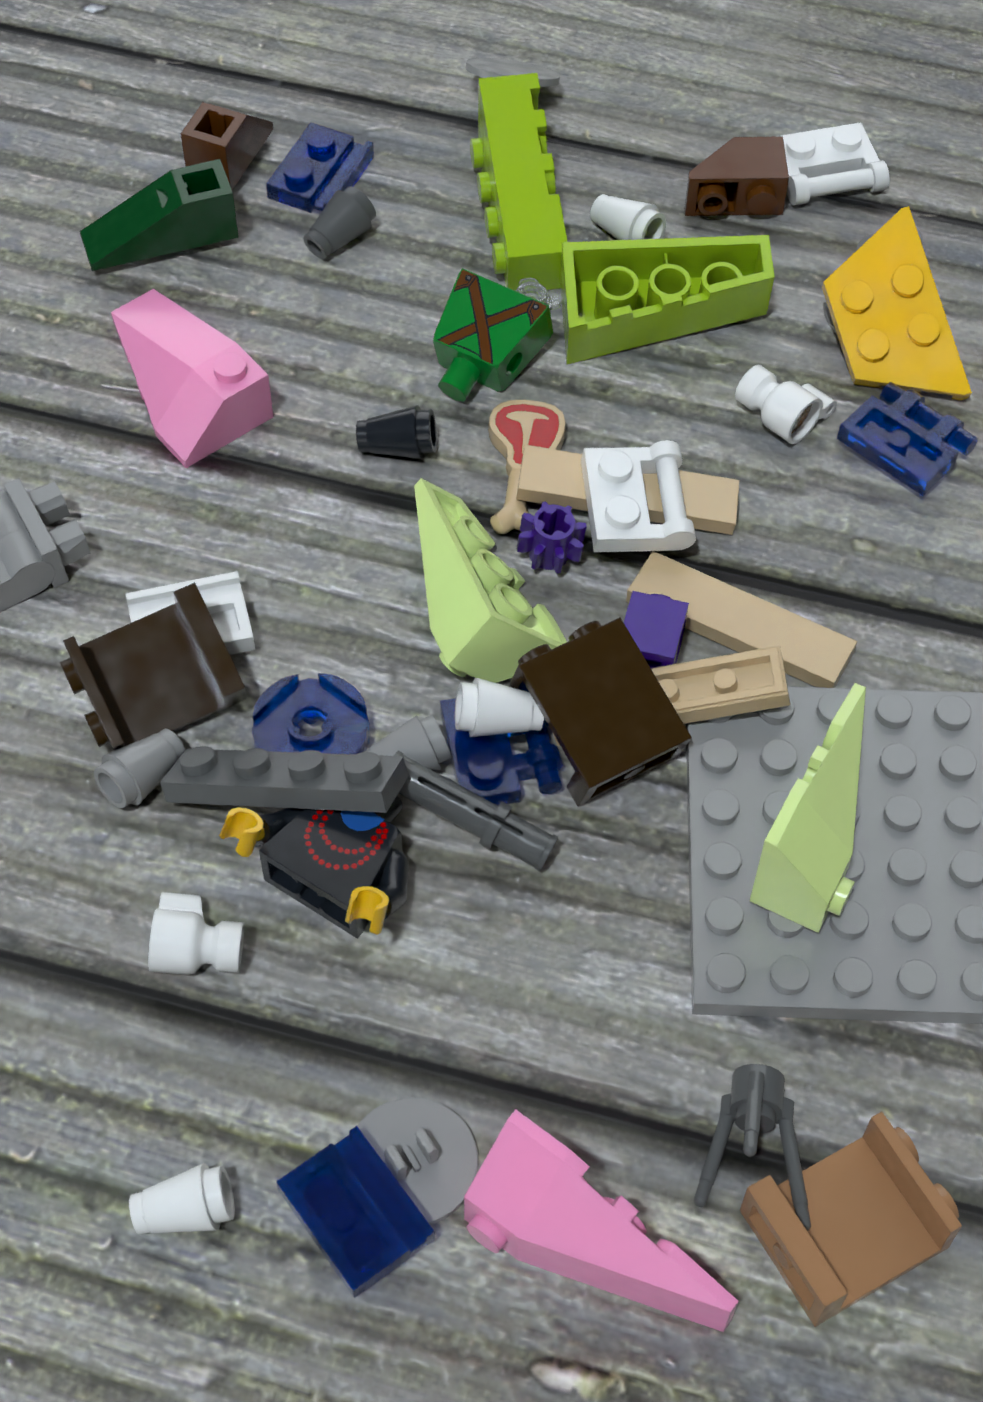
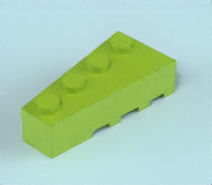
(518, 181)
(659, 289)

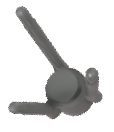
(756, 1106)

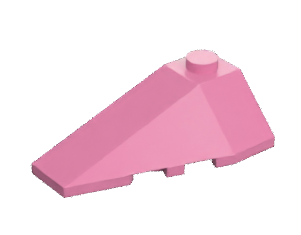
(191, 377)
(548, 1216)

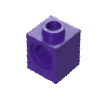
(656, 626)

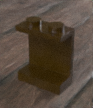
(154, 672)
(602, 707)

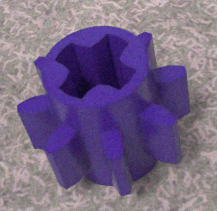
(551, 537)

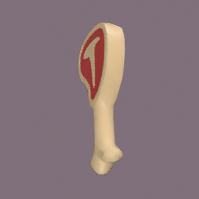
(509, 429)

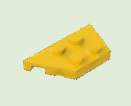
(893, 315)

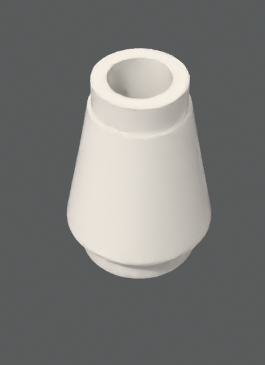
(628, 218)
(495, 709)
(184, 1203)

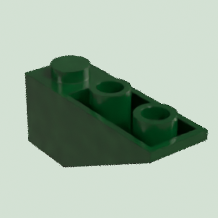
(170, 215)

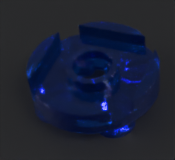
(309, 700)

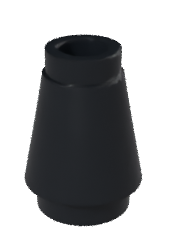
(399, 433)

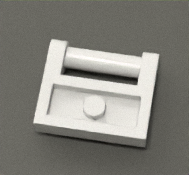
(832, 163)
(619, 501)

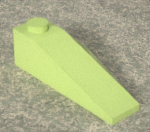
(473, 595)
(814, 832)

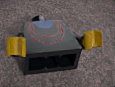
(329, 860)

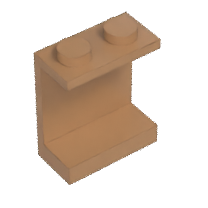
(868, 1216)

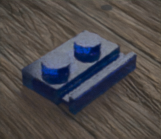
(318, 167)
(355, 1211)

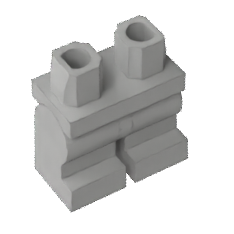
(29, 552)

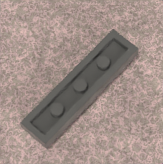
(285, 779)

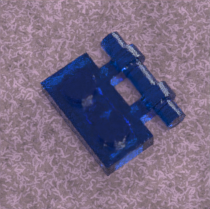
(906, 437)
(490, 768)

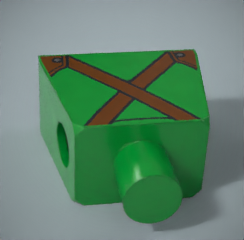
(487, 335)

